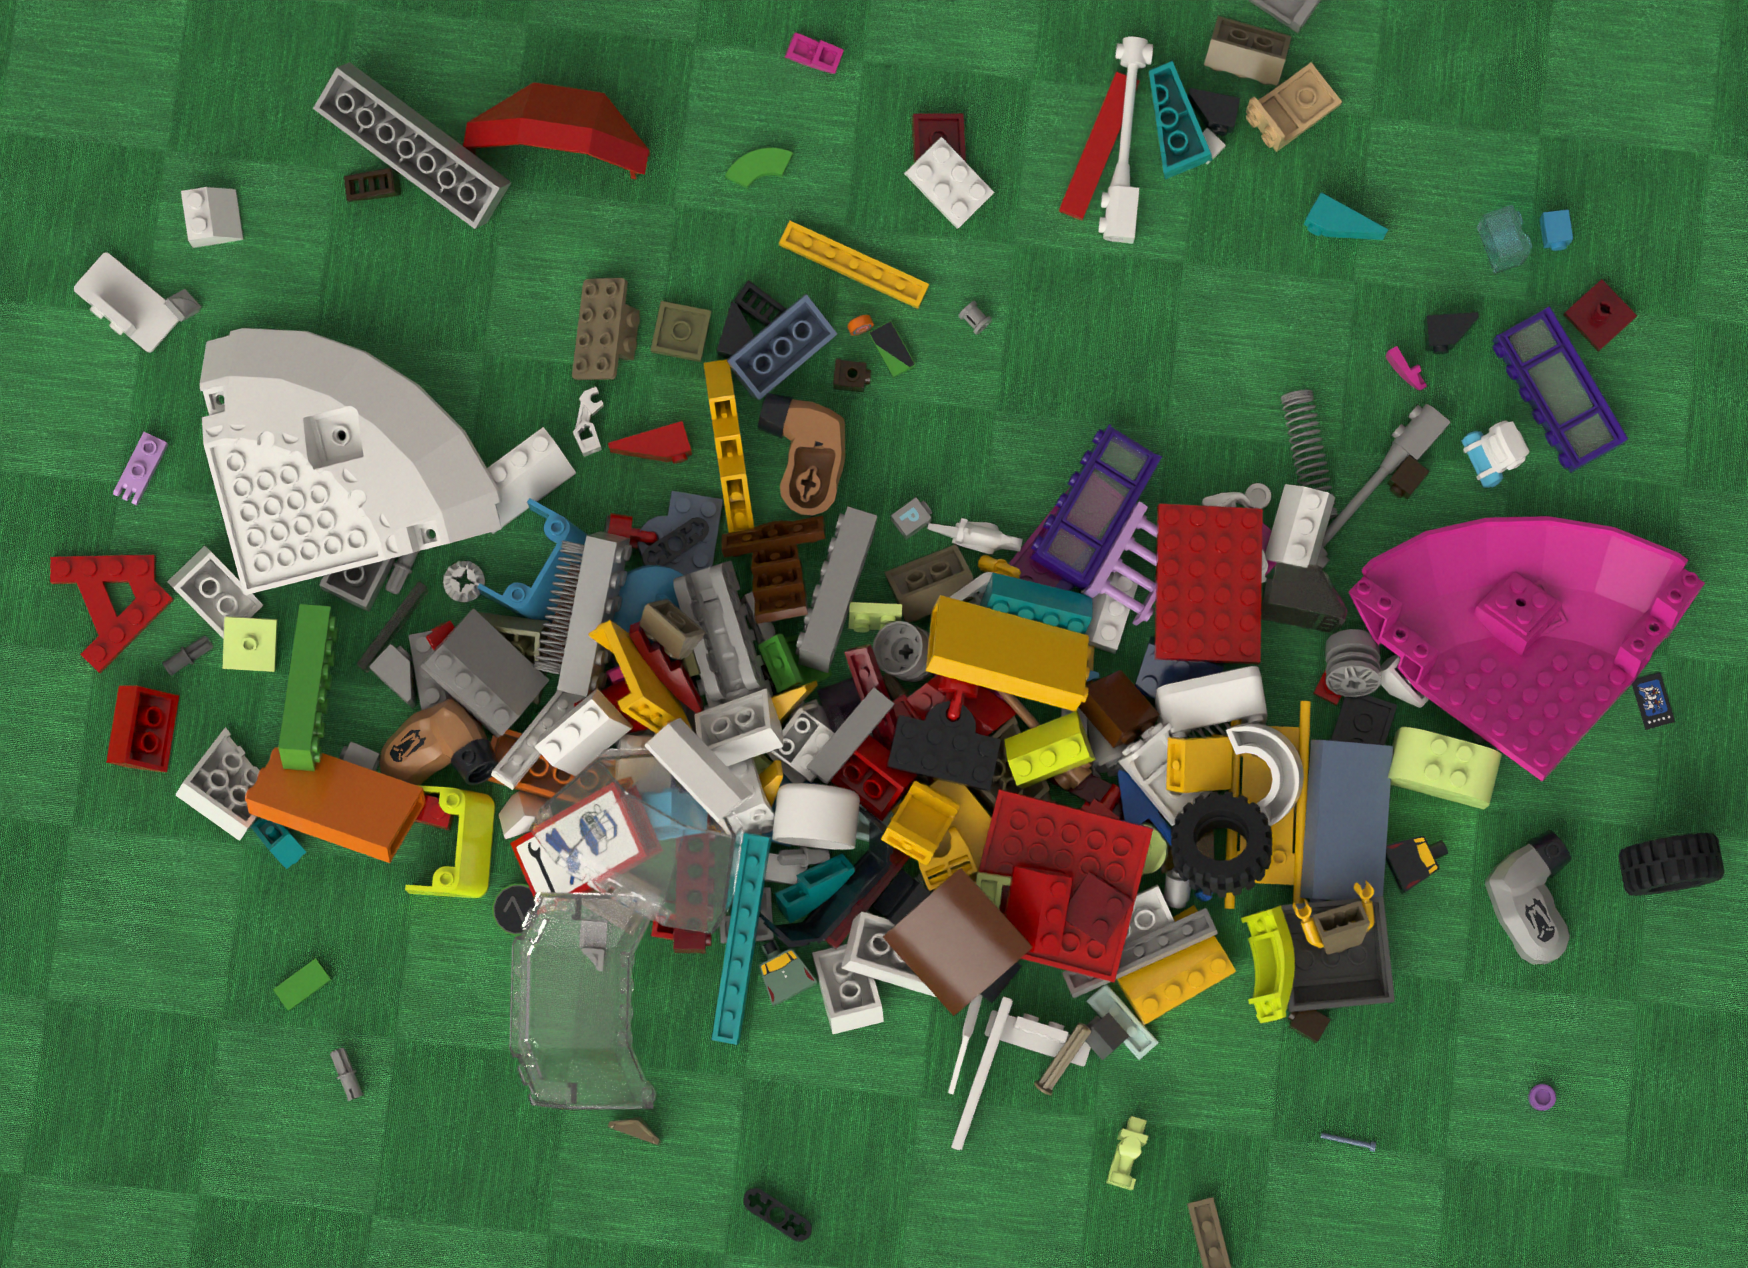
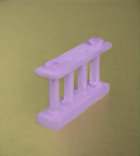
(1113, 563)

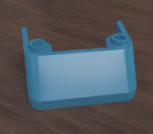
(533, 601)

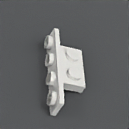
(1037, 1037)

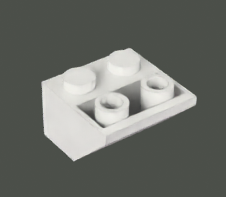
(802, 741)

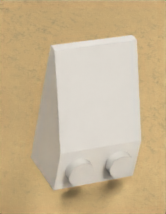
(213, 590)
(848, 997)

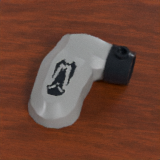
(1525, 902)

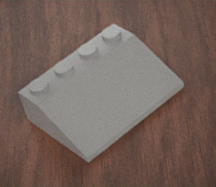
(485, 673)

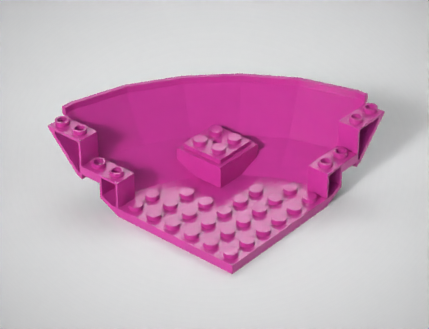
(1483, 654)

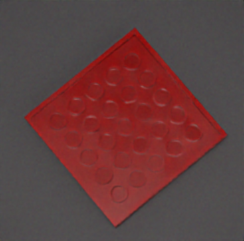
(1073, 842)

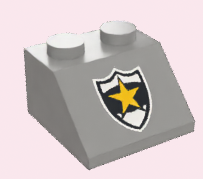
(397, 673)

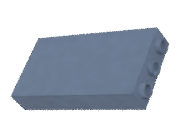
(1345, 819)

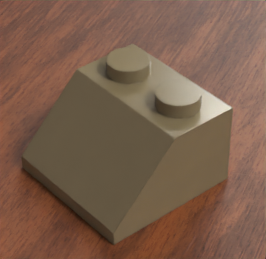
(671, 628)

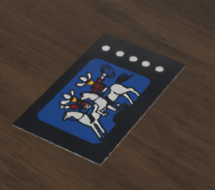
(1653, 701)

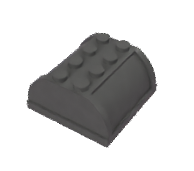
(1340, 979)

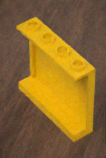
(649, 699)

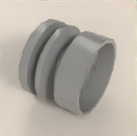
(902, 651)
(1352, 663)

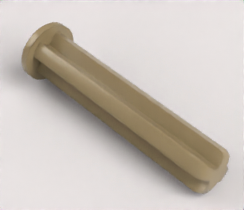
(1063, 1059)

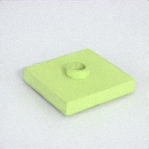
(250, 643)

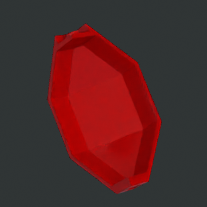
(560, 121)

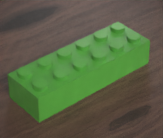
(307, 687)

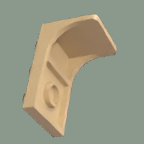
(1292, 107)

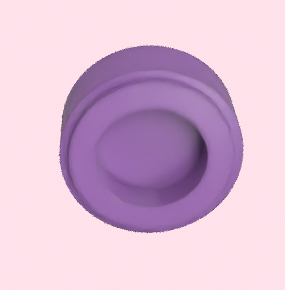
(1542, 1097)

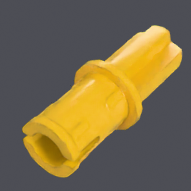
(998, 566)

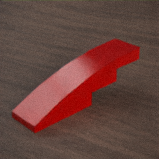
(669, 673)

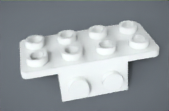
(126, 302)

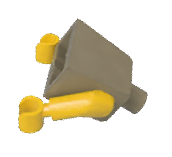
(1340, 926)

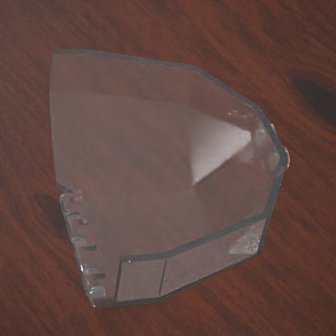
(643, 838)

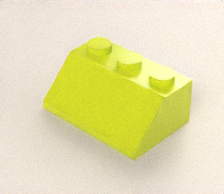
(1048, 750)

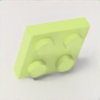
(872, 615)

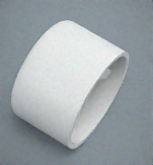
(816, 816)

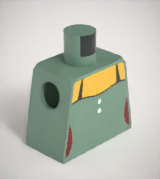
(784, 973)

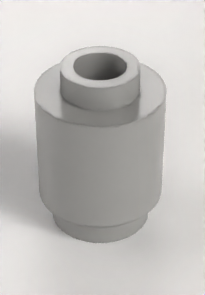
(1176, 890)

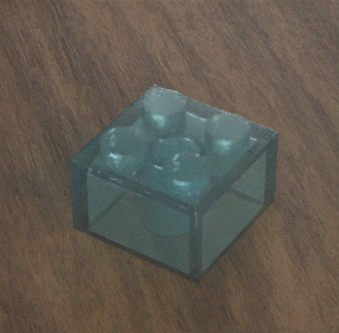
(1504, 238)

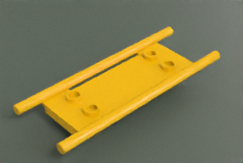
(1256, 784)

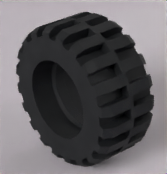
(1216, 813)
(1671, 864)

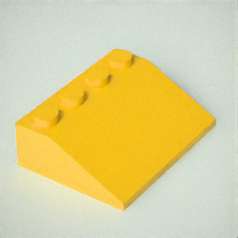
(1176, 977)

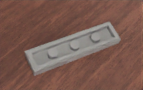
(850, 735)

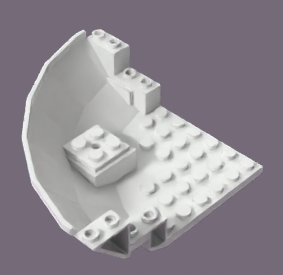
(321, 504)

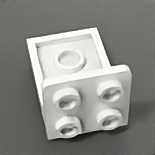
(1148, 768)
(756, 811)

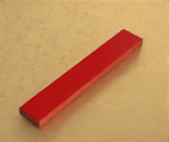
(1096, 150)

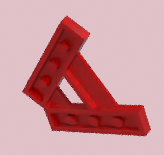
(113, 630)

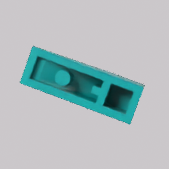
(1339, 221)

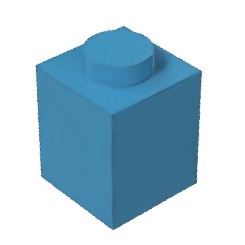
(1556, 229)

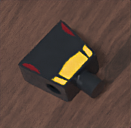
(1413, 860)

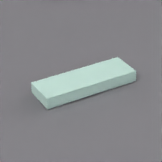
(1140, 1039)

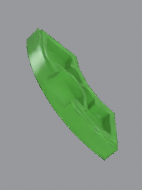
(758, 164)

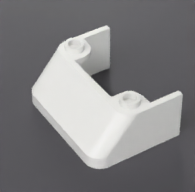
(1212, 701)

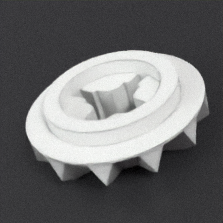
(456, 571)

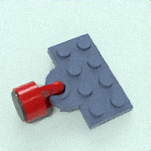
(681, 509)

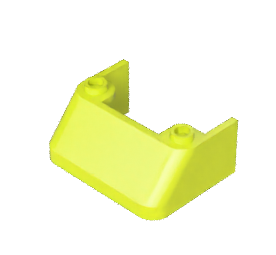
(473, 848)

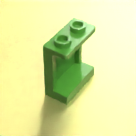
(783, 664)

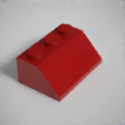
(142, 728)
(872, 780)
(1039, 907)

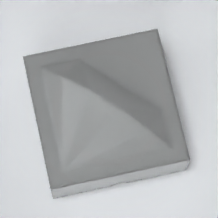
(182, 305)

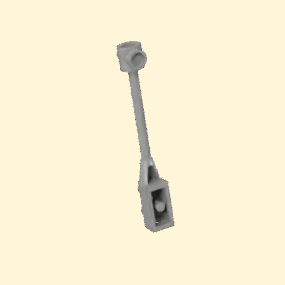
(1411, 441)

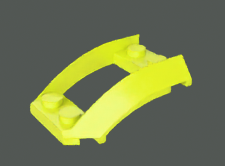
(1273, 963)

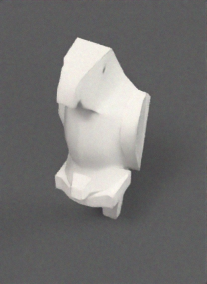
(978, 536)

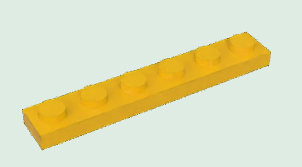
(853, 264)

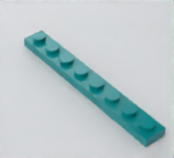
(741, 938)

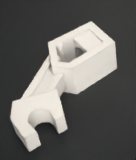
(587, 408)

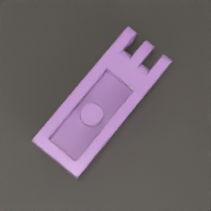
(141, 467)

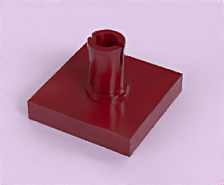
(1600, 315)

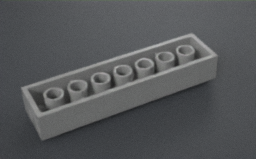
(412, 145)

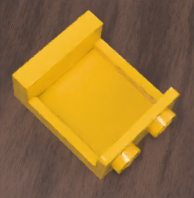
(1199, 764)
(920, 822)

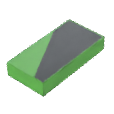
(892, 349)

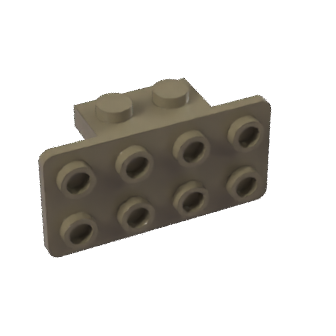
(604, 329)

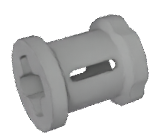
(975, 317)

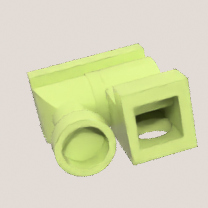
(1126, 1153)

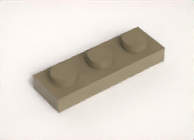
(1208, 1234)

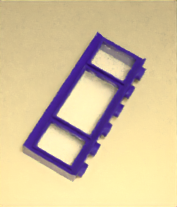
(1559, 390)
(1094, 507)

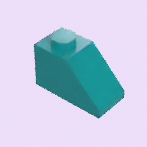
(279, 841)

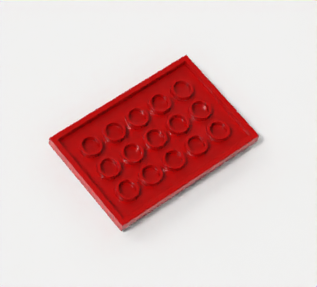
(1208, 584)

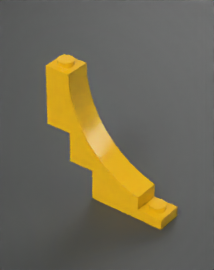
(728, 446)

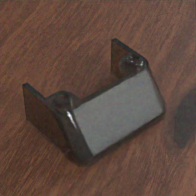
(1303, 599)

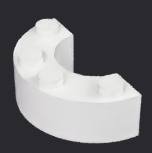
(1282, 760)

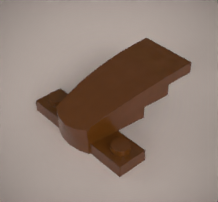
(776, 564)

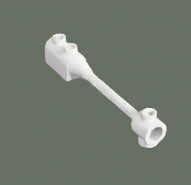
(1121, 199)

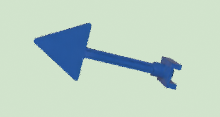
(1139, 808)

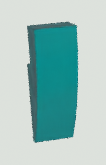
(814, 887)

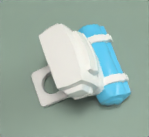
(1495, 452)

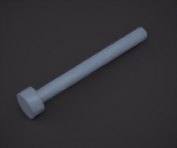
(1371, 1146)

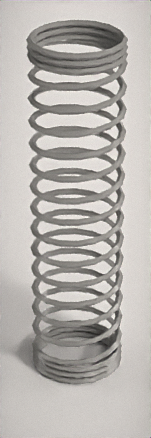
(1298, 397)
(551, 666)

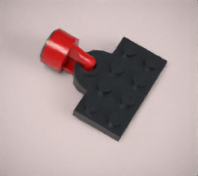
(946, 741)

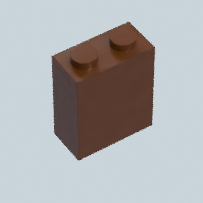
(1118, 709)

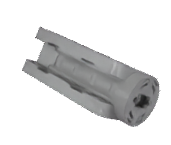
(727, 649)

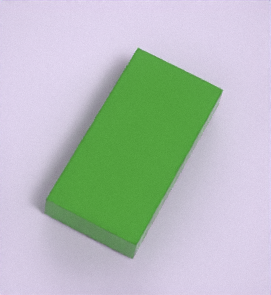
(302, 984)

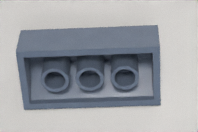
(781, 347)

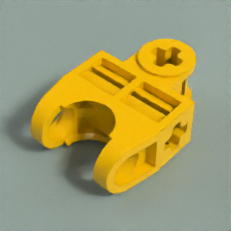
(957, 855)

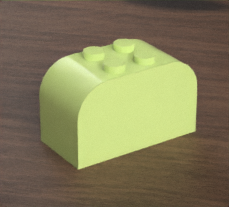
(1444, 767)

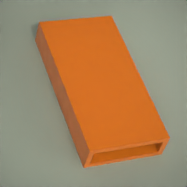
(338, 804)

